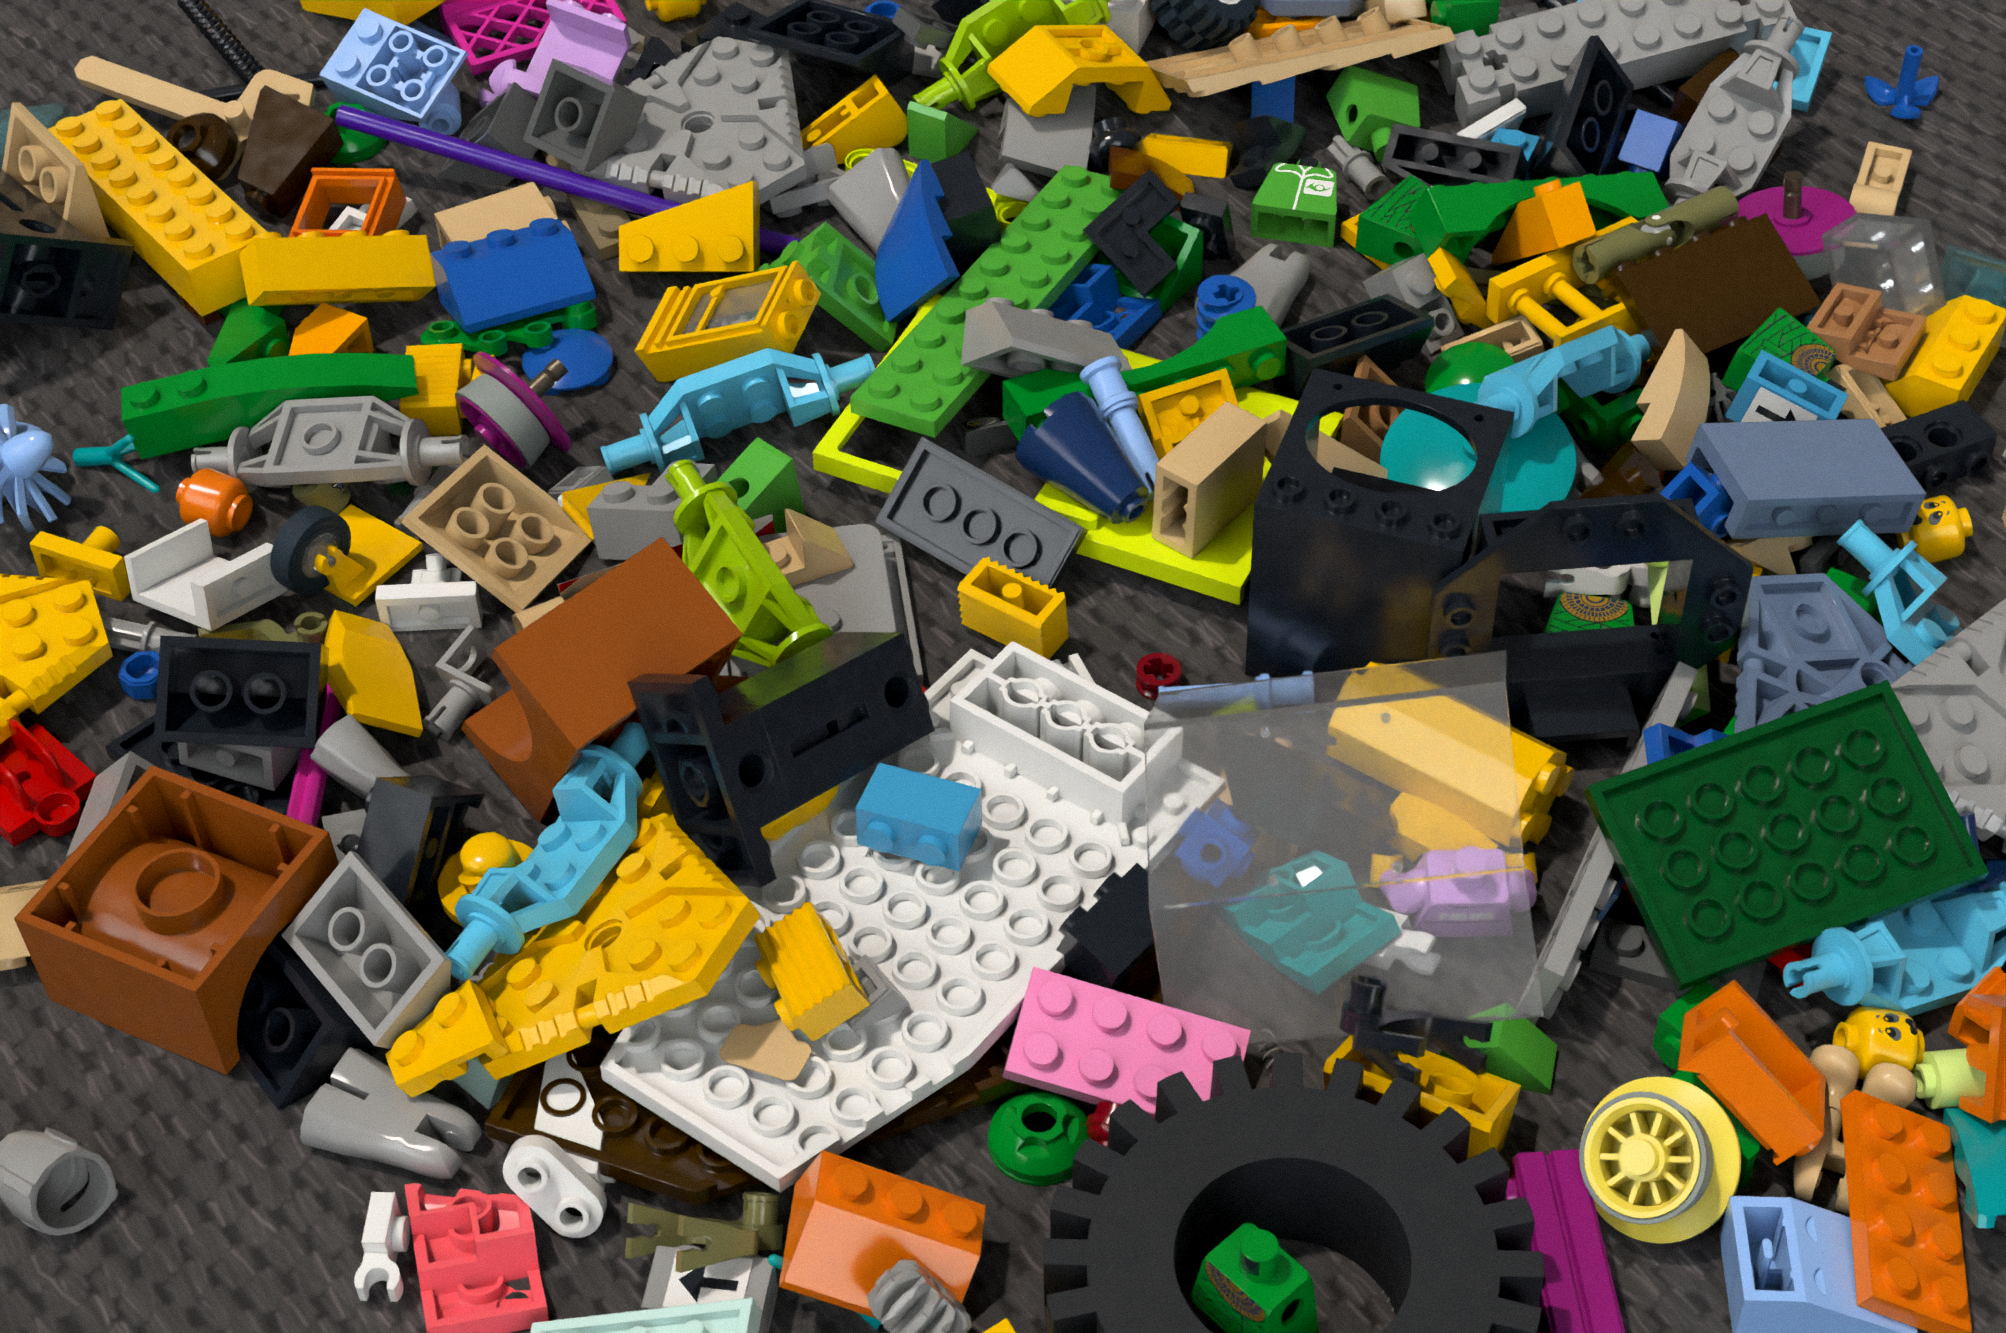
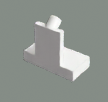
(431, 601)

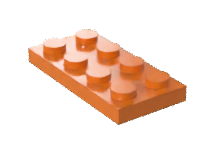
(1904, 1216)

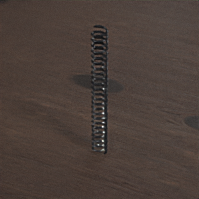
(217, 46)

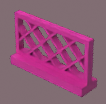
(489, 15)

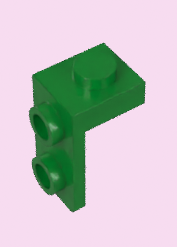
(1602, 425)

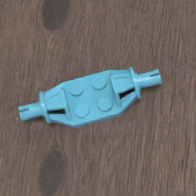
(1590, 364)
(732, 397)
(1898, 581)
(565, 864)
(1909, 957)

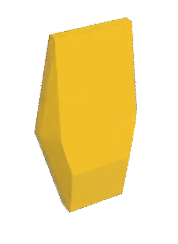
(372, 674)

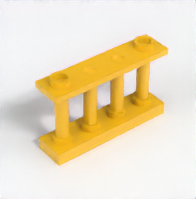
(1551, 278)

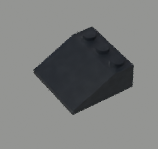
(838, 38)

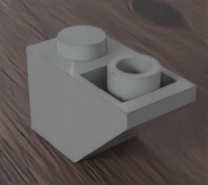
(1414, 283)

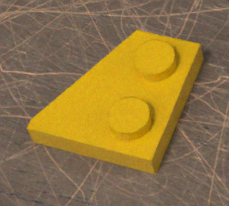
(443, 1041)

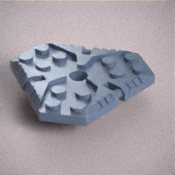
(1804, 647)

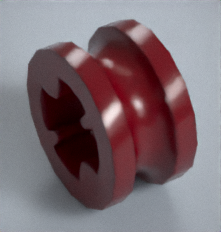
(1157, 663)

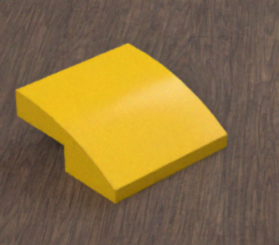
(1180, 408)

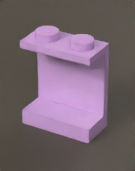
(578, 39)

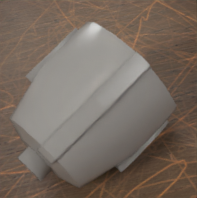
(45, 1172)

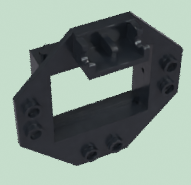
(1594, 679)

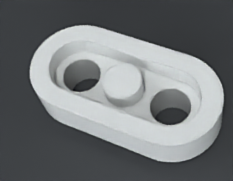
(560, 1186)

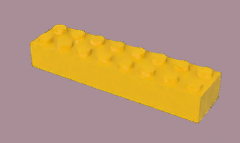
(162, 204)

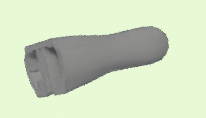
(870, 194)
(1274, 280)
(354, 757)
(379, 1122)

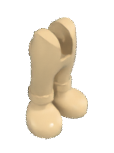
(1842, 1070)

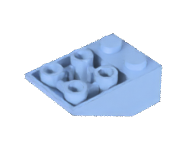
(391, 68)
(1792, 1270)

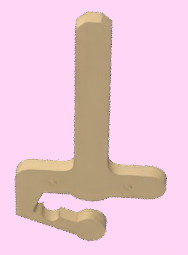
(181, 102)

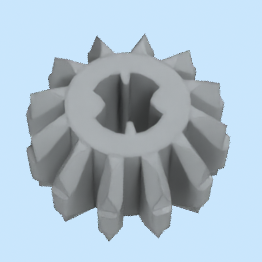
(916, 1302)

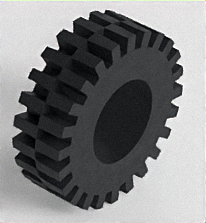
(1307, 1172)

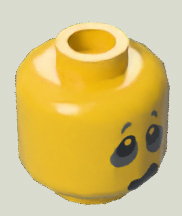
(1938, 530)
(1880, 1037)

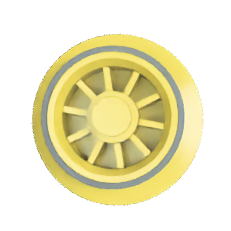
(1660, 1159)

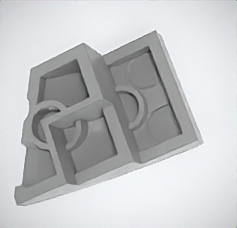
(1048, 141)

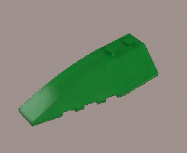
(215, 400)

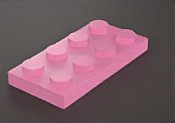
(1111, 1043)

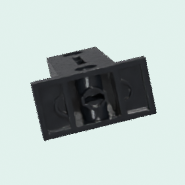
(52, 268)
(777, 739)

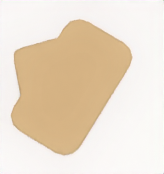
(766, 1049)

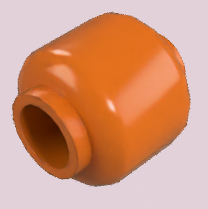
(214, 498)

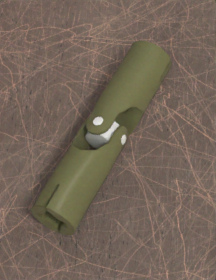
(1639, 240)

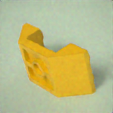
(1051, 58)

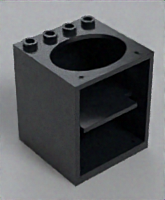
(1354, 556)

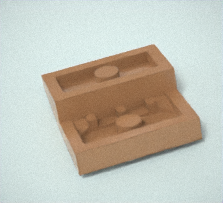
(1865, 333)

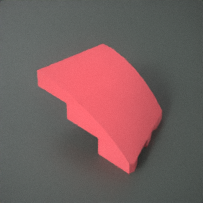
(467, 1254)

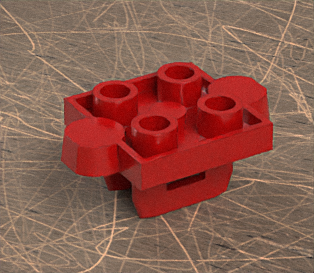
(39, 784)

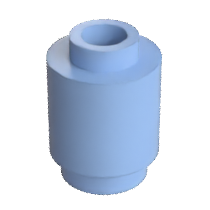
(446, 113)

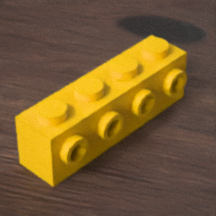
(336, 268)

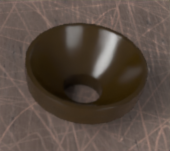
(212, 146)

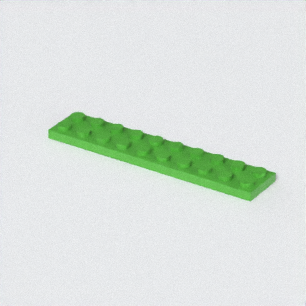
(1031, 265)

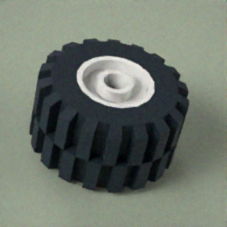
(1205, 22)

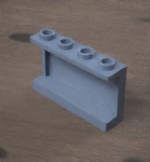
(1808, 477)

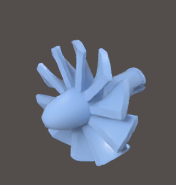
(22, 454)

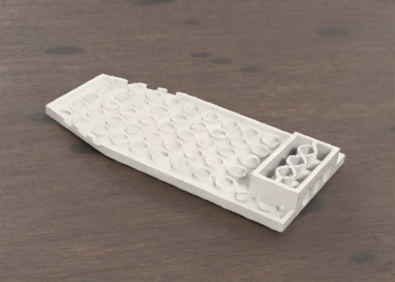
(1058, 817)

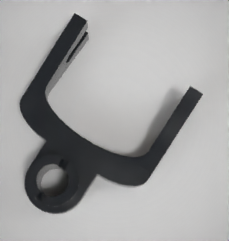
(1383, 1032)

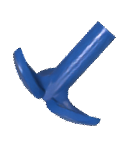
(1908, 91)

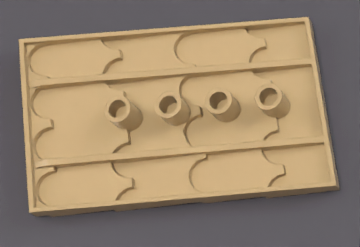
(1295, 52)

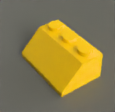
(1950, 356)
(1480, 1099)

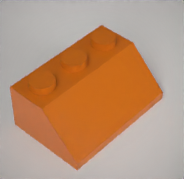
(861, 1220)

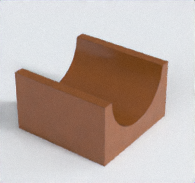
(576, 666)
(172, 912)

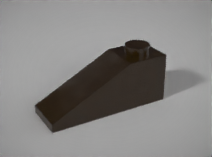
(1625, 475)

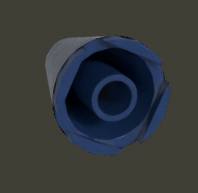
(1083, 459)

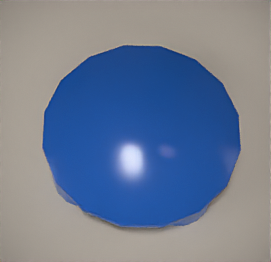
(580, 351)

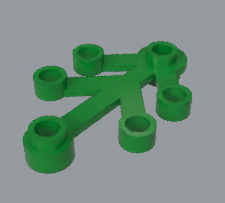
(532, 331)

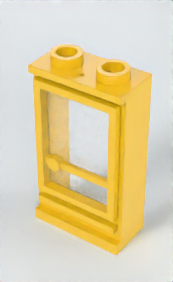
(727, 320)

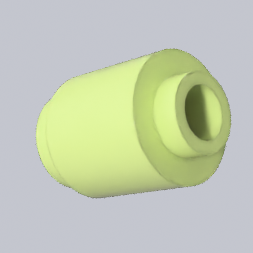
(1946, 1077)

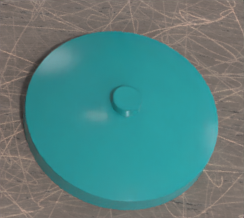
(1436, 456)

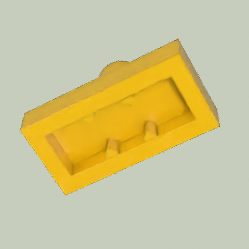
(85, 561)

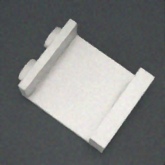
(193, 584)

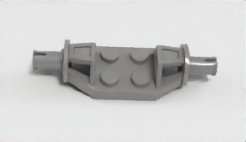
(1738, 120)
(332, 444)

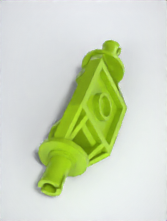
(989, 34)
(740, 570)

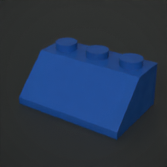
(511, 275)

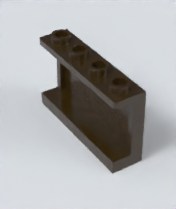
(1714, 288)

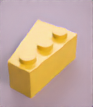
(697, 236)

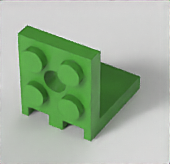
(845, 283)

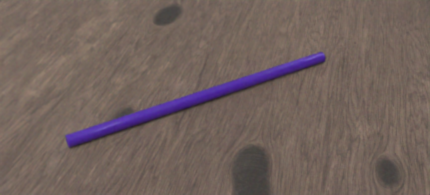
(523, 168)

